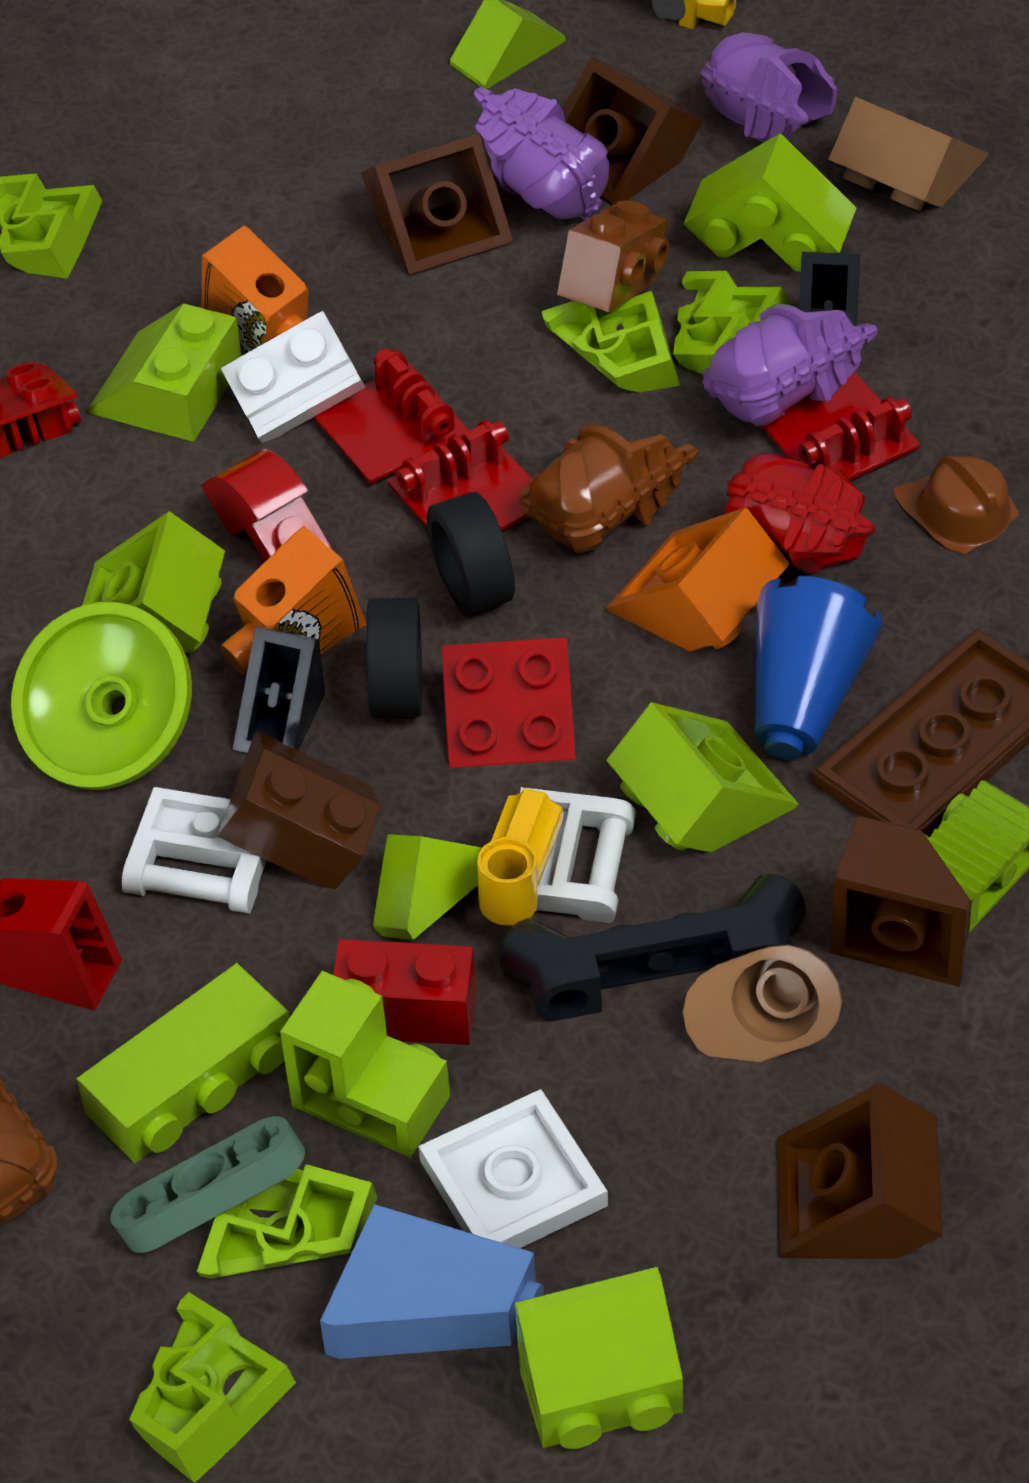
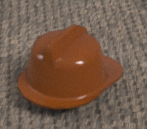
(959, 503)

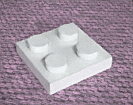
(514, 1173)

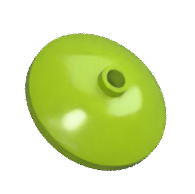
(76, 674)

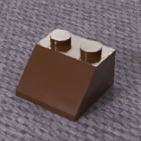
(635, 123)
(438, 204)
(299, 813)
(899, 904)
(860, 1180)

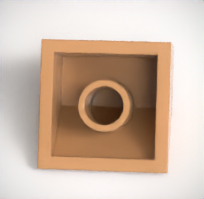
(903, 155)

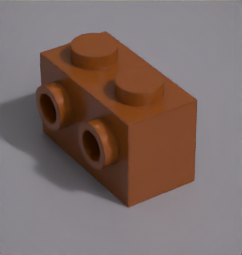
(613, 255)

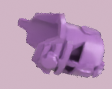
(756, 88)
(542, 154)
(785, 361)

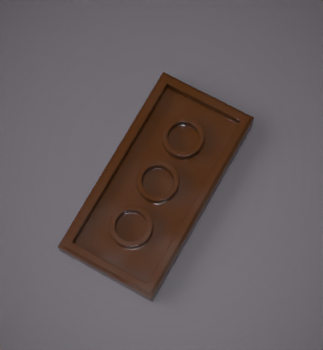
(935, 738)

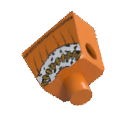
(254, 286)
(297, 592)

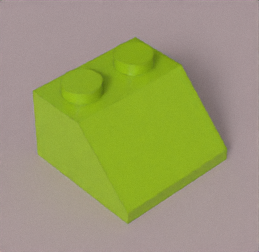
(172, 373)
(166, 573)
(696, 778)
(599, 1359)

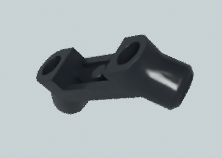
(572, 971)

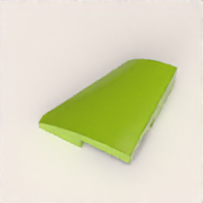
(44, 226)
(717, 315)
(631, 357)
(316, 1220)
(185, 1404)

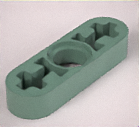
(182, 1201)

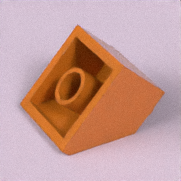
(702, 581)

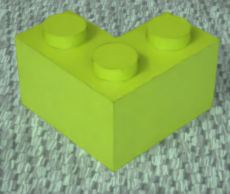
(772, 198)
(354, 1073)

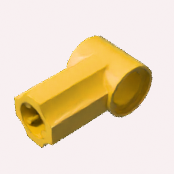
(517, 857)

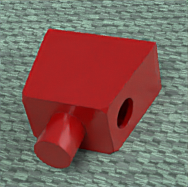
(55, 941)

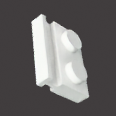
(293, 377)

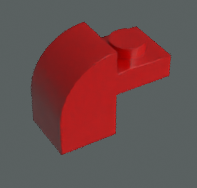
(263, 499)

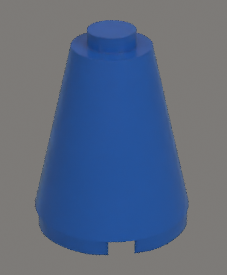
(806, 660)

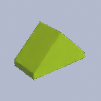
(501, 42)
(421, 883)

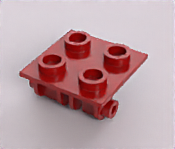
(35, 391)
(390, 419)
(846, 433)
(463, 468)
(508, 702)

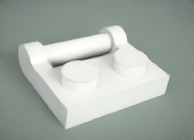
(187, 829)
(597, 899)

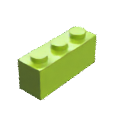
(185, 1064)

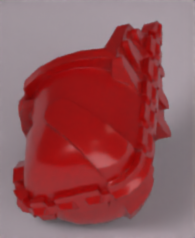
(803, 510)

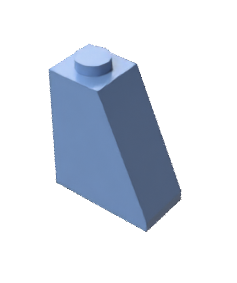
(425, 1290)

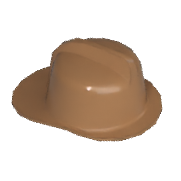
(762, 1004)

